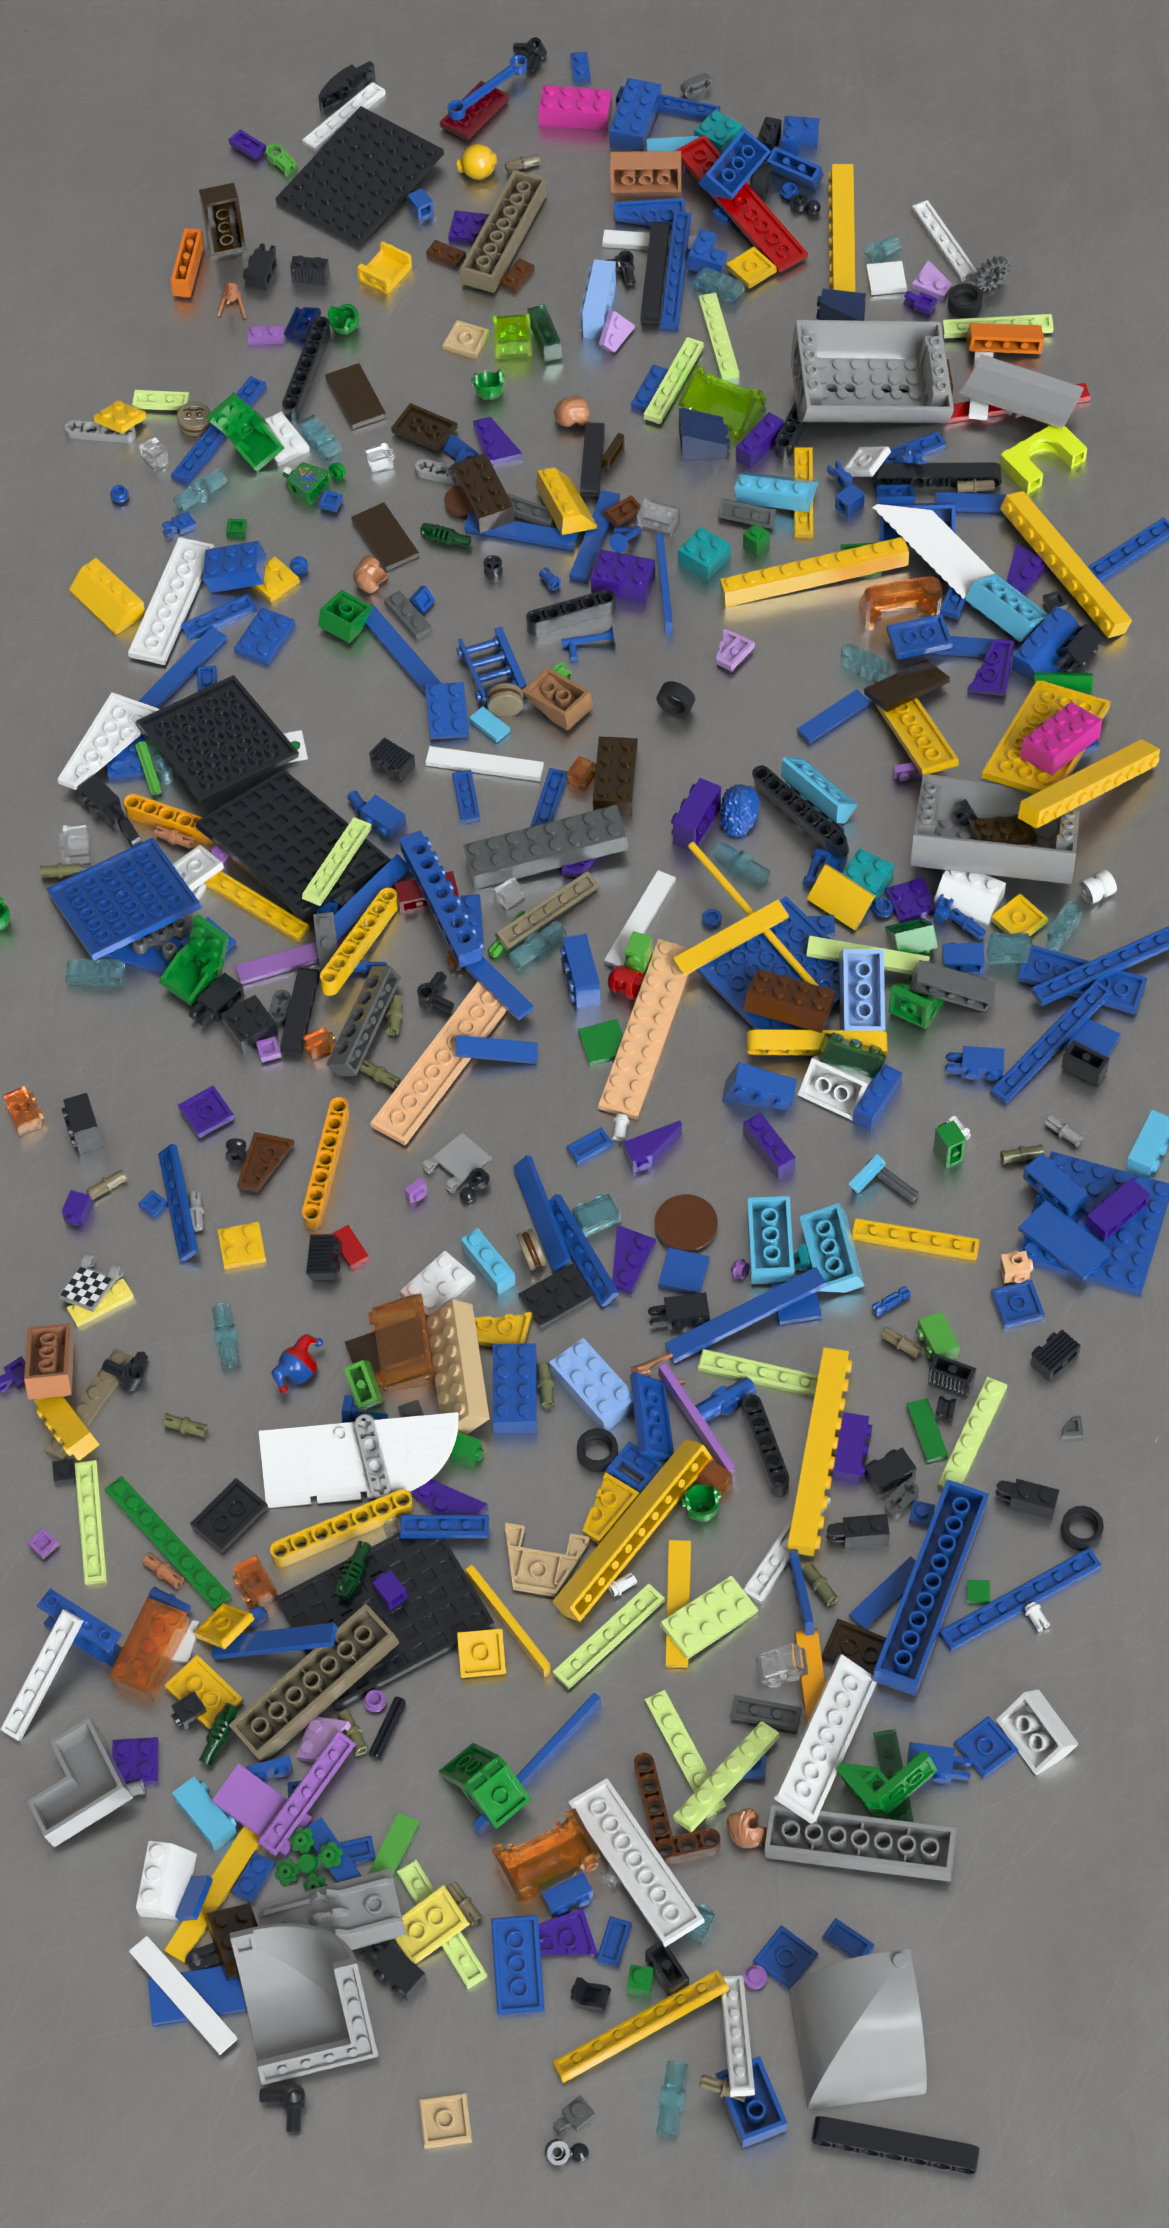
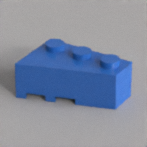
(758, 1087)

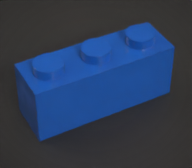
(795, 168)
(877, 1097)
(1055, 1185)

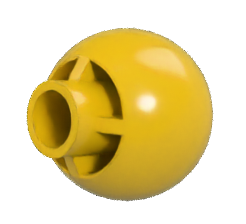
(477, 162)

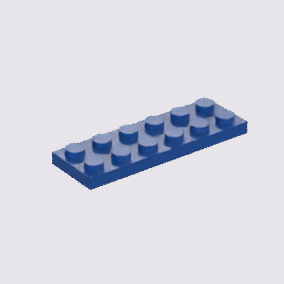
(1047, 964)

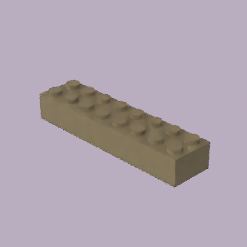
(503, 231)
(314, 1684)

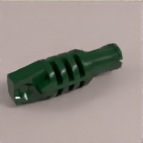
(444, 535)
(352, 1571)
(218, 1733)

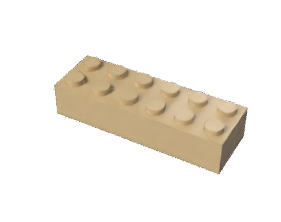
(458, 1364)

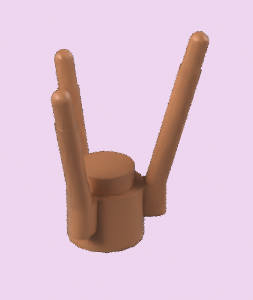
(230, 295)
(644, 1367)

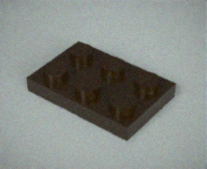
(424, 427)
(1002, 830)
(220, 1925)

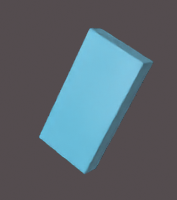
(489, 724)
(867, 1173)

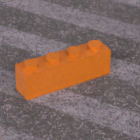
(187, 262)
(1005, 338)

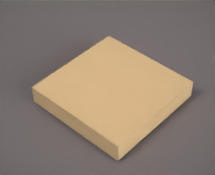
(466, 339)
(445, 2120)

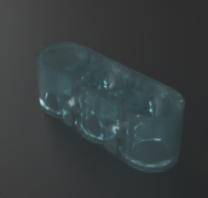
(724, 286)
(319, 437)
(864, 663)
(163, 770)
(1064, 926)
(95, 973)

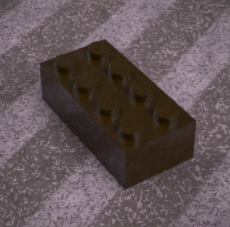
(222, 219)
(483, 492)
(615, 774)

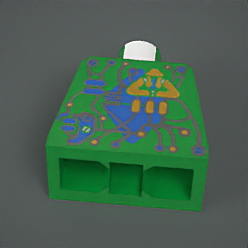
(306, 481)

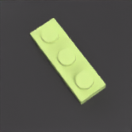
(160, 400)

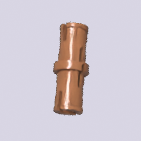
(174, 836)
(163, 1570)

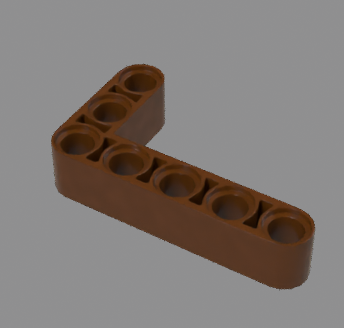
(660, 1819)

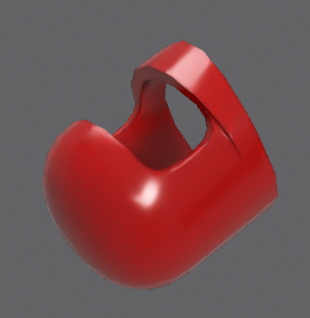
(625, 979)

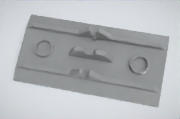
(1022, 391)
(355, 1910)

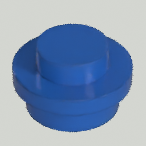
(789, 190)
(119, 494)
(299, 565)
(883, 908)

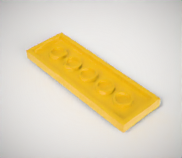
(920, 737)

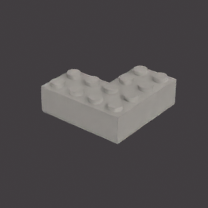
(87, 1792)

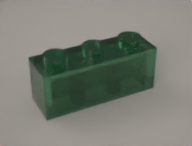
(544, 333)
(851, 1055)

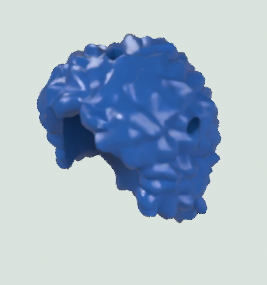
(739, 809)

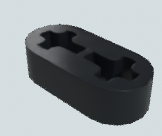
(129, 831)
(203, 1952)

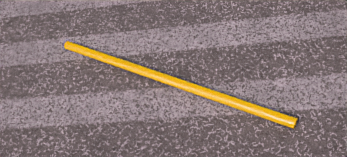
(748, 910)

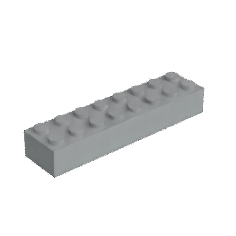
(862, 1843)

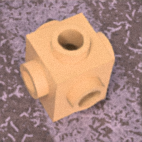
(1015, 1266)

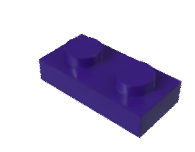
(247, 144)

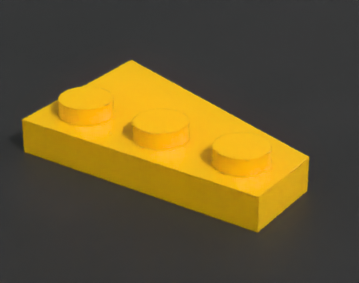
(503, 1329)
(610, 1505)

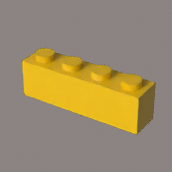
(67, 1426)

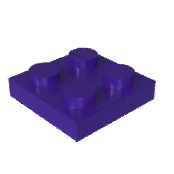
(466, 226)
(911, 900)
(206, 1111)
(137, 1759)

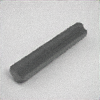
(897, 1184)

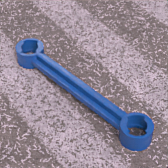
(487, 87)

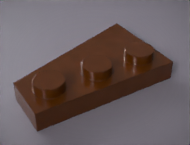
(262, 1159)

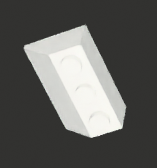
(972, 894)
(833, 1087)
(1036, 1731)
(164, 1880)

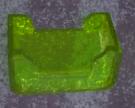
(722, 398)

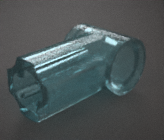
(878, 251)

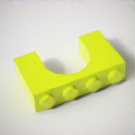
(1051, 439)

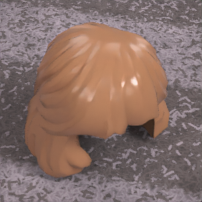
(572, 411)
(369, 574)
(745, 1830)

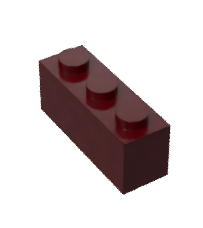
(410, 896)

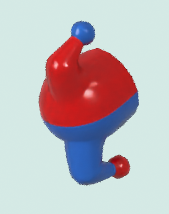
(296, 1363)

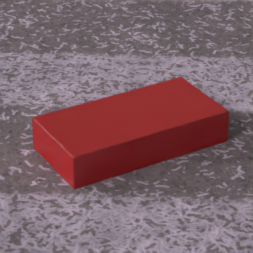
(351, 1247)

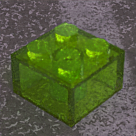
(512, 336)

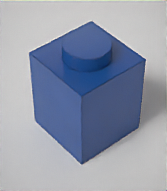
(420, 204)
(849, 500)

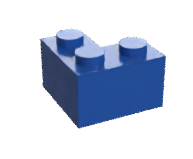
(799, 132)
(704, 253)

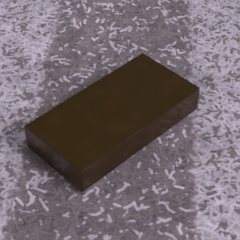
(612, 452)

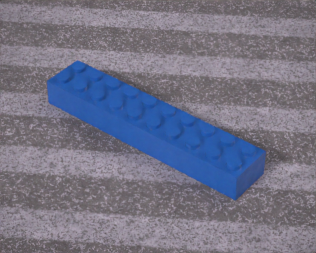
(930, 1587)

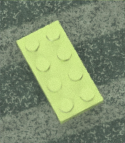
(709, 1617)

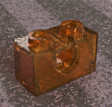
(26, 1121)
(251, 1571)

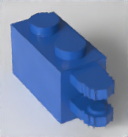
(977, 1063)
(943, 1760)

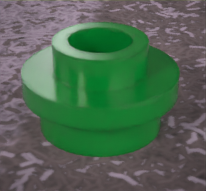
(337, 471)

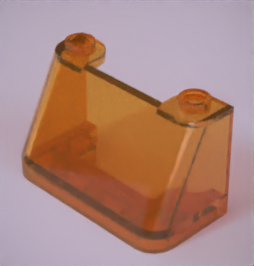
(919, 592)
(402, 1344)
(547, 1858)

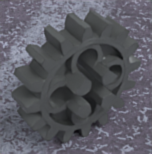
(992, 273)

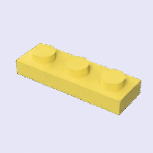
(117, 1295)

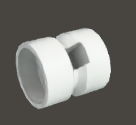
(1098, 886)

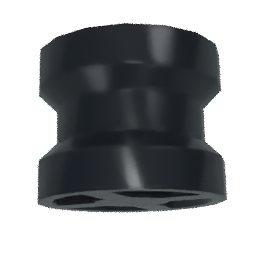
(492, 567)
(235, 1150)
(945, 1408)

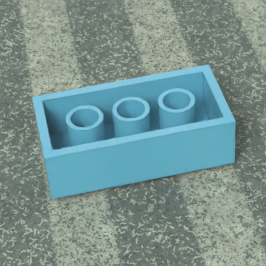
(770, 1239)

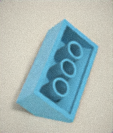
(775, 491)
(1006, 606)
(817, 789)
(832, 1248)

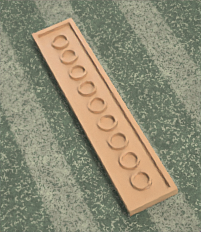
(645, 1033)
(437, 1067)

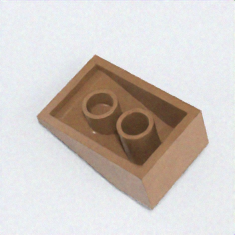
(559, 698)

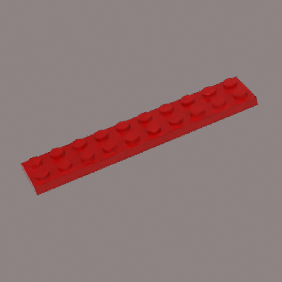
(747, 210)

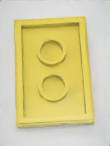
(431, 1924)

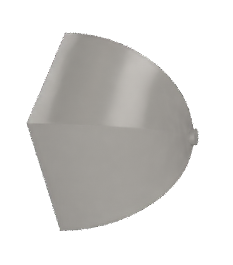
(302, 2000)
(860, 2031)

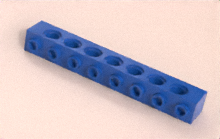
(440, 899)

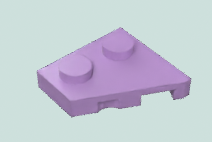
(932, 282)
(615, 331)
(733, 649)
(317, 1736)

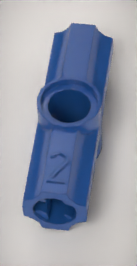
(725, 1399)

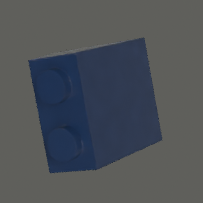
(841, 305)
(702, 435)

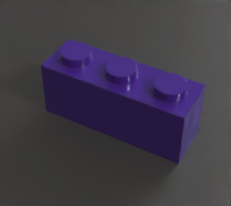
(758, 440)
(769, 1145)
(1117, 1209)
(852, 1448)

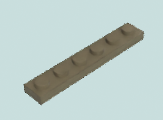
(547, 910)
(92, 1400)

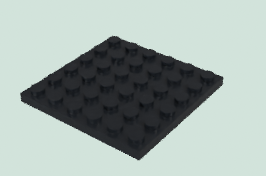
(217, 739)

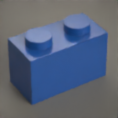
(384, 817)
(964, 957)
(567, 1895)

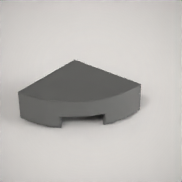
(1072, 1429)

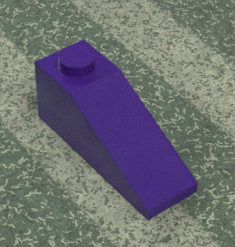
(647, 1148)

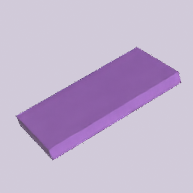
(252, 1803)

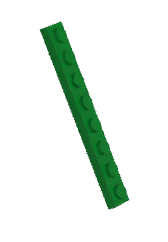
(168, 1543)

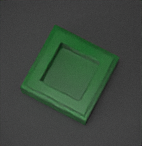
(236, 528)
(978, 1591)

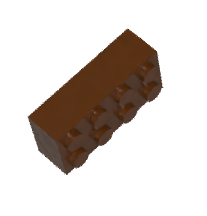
(789, 1000)

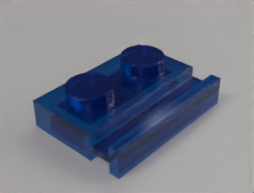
(301, 322)

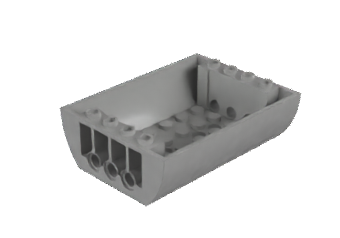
(869, 359)
(946, 845)

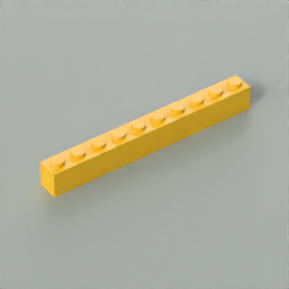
(842, 227)
(1065, 564)
(814, 571)
(1088, 783)
(818, 1452)
(632, 1530)

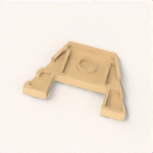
(541, 1570)

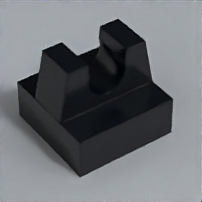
(965, 813)

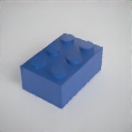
(234, 566)
(580, 971)
(759, 2114)

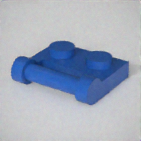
(817, 855)
(638, 1463)

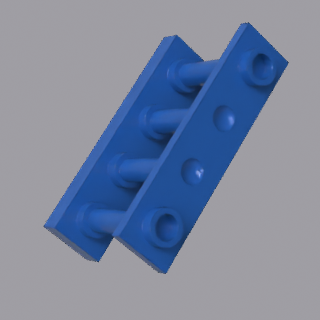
(505, 655)
(93, 1636)

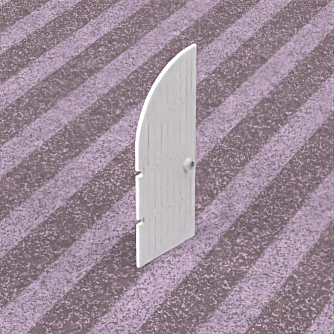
(330, 1464)

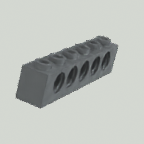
(363, 1021)

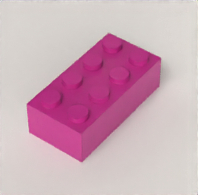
(575, 107)
(1061, 738)

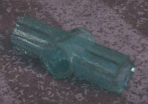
(200, 490)
(741, 863)
(537, 944)
(225, 1335)
(672, 2098)

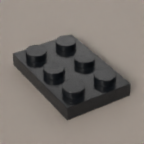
(556, 1296)
(229, 1515)

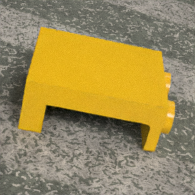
(385, 268)

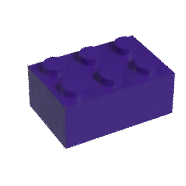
(624, 574)
(696, 813)

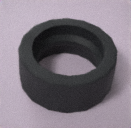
(761, 180)
(969, 290)
(678, 691)
(592, 1435)
(1082, 1512)

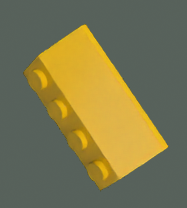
(563, 502)
(107, 597)

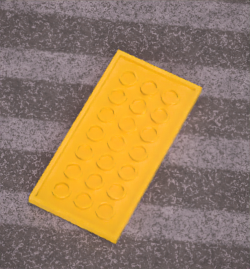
(1040, 705)

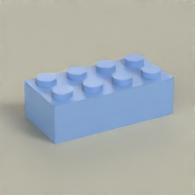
(598, 298)
(862, 989)
(593, 1385)

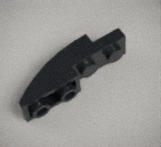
(339, 86)

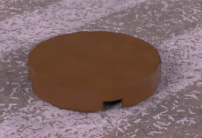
(454, 503)

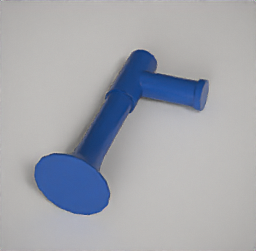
(618, 541)
(572, 642)

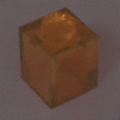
(581, 773)
(319, 1043)
(716, 1476)

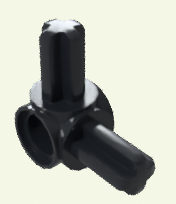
(535, 51)
(625, 268)
(434, 998)
(131, 1374)
(272, 2095)

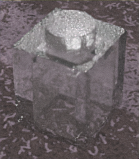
(154, 454)
(379, 458)
(508, 894)

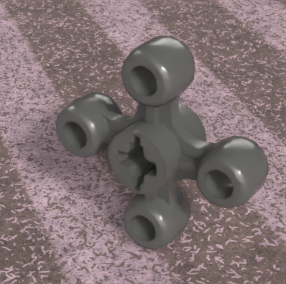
(161, 940)

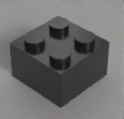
(248, 1024)
(81, 1123)

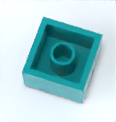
(719, 130)
(704, 554)
(870, 872)

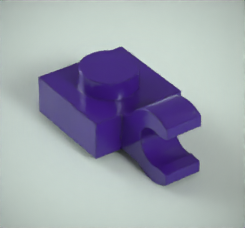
(922, 302)
(13, 1373)

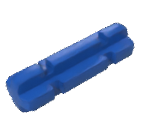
(891, 1301)

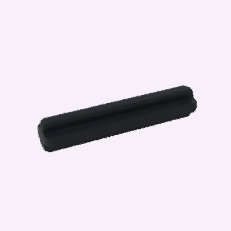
(387, 1728)

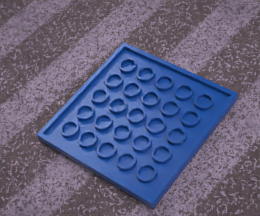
(123, 898)
(734, 970)
(1131, 1244)

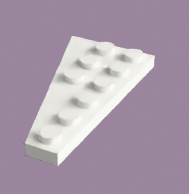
(106, 738)

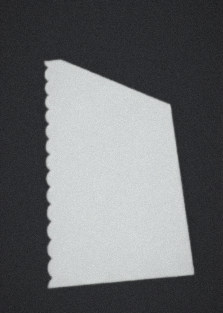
(937, 545)

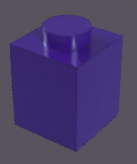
(77, 1208)
(389, 1589)

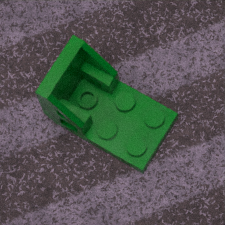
(246, 430)
(197, 962)
(912, 1005)
(486, 1783)
(878, 1792)

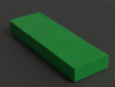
(1075, 681)
(927, 1430)

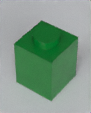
(756, 540)
(467, 1450)
(640, 1981)

